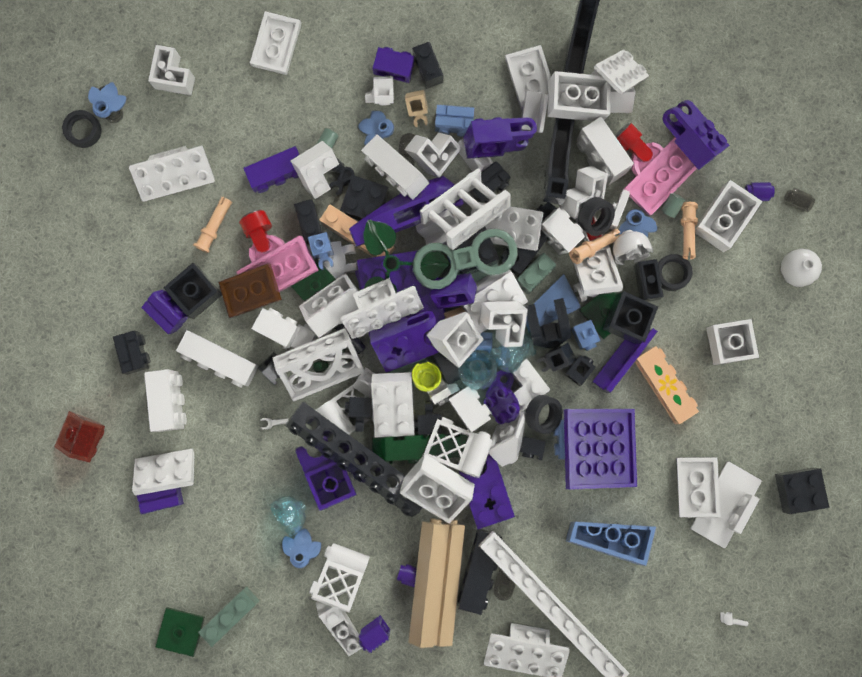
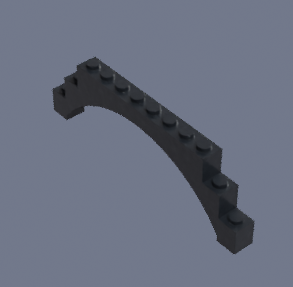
(559, 150)

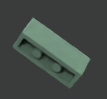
(228, 616)

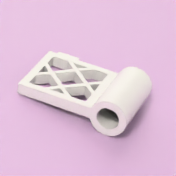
(335, 414)
(474, 453)
(343, 561)

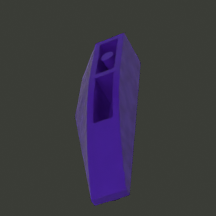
(403, 211)

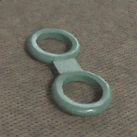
(465, 258)

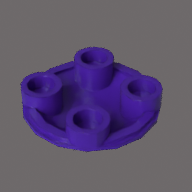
(502, 404)

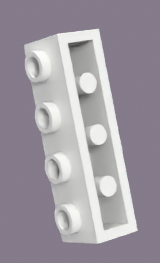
(395, 167)
(217, 358)

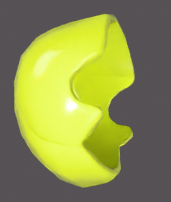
(426, 376)

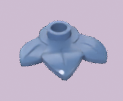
(108, 98)
(373, 126)
(643, 226)
(301, 545)

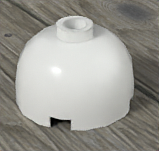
(631, 246)
(801, 267)

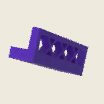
(620, 363)

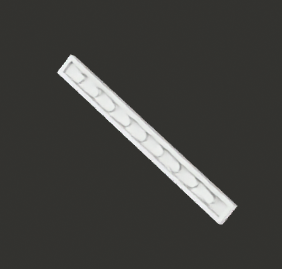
(552, 607)

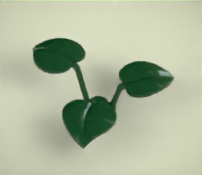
(380, 237)

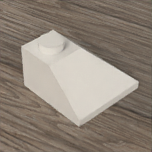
(456, 338)
(508, 440)

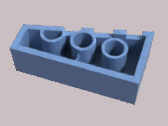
(620, 541)

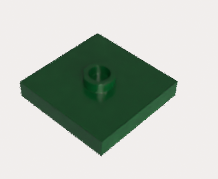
(313, 283)
(598, 310)
(179, 632)

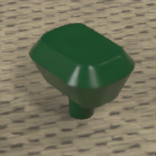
(320, 366)

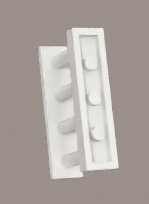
(469, 224)

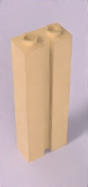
(436, 583)

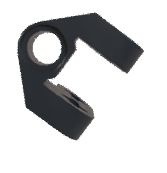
(550, 334)

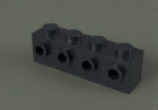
(525, 255)
(477, 577)

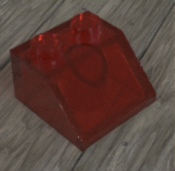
(79, 437)

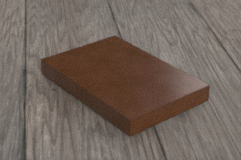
(250, 290)

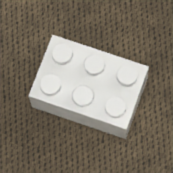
(578, 96)
(604, 150)
(727, 216)
(494, 289)
(328, 306)
(165, 400)
(393, 404)
(437, 488)

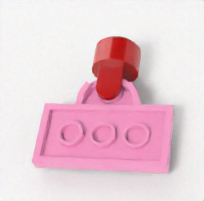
(655, 168)
(288, 260)

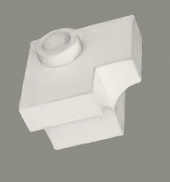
(382, 92)
(441, 394)

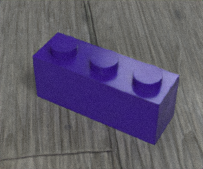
(272, 170)

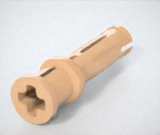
(689, 222)
(209, 233)
(589, 248)

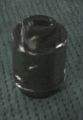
(799, 200)

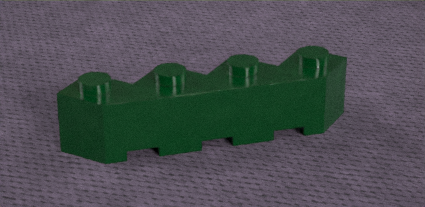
(413, 447)

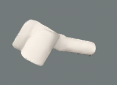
(273, 422)
(728, 619)

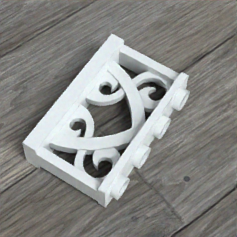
(312, 382)

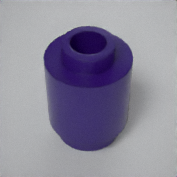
(761, 190)
(407, 575)

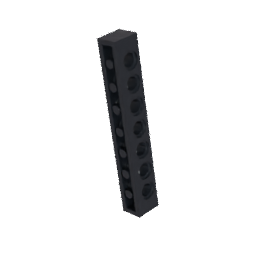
(352, 449)

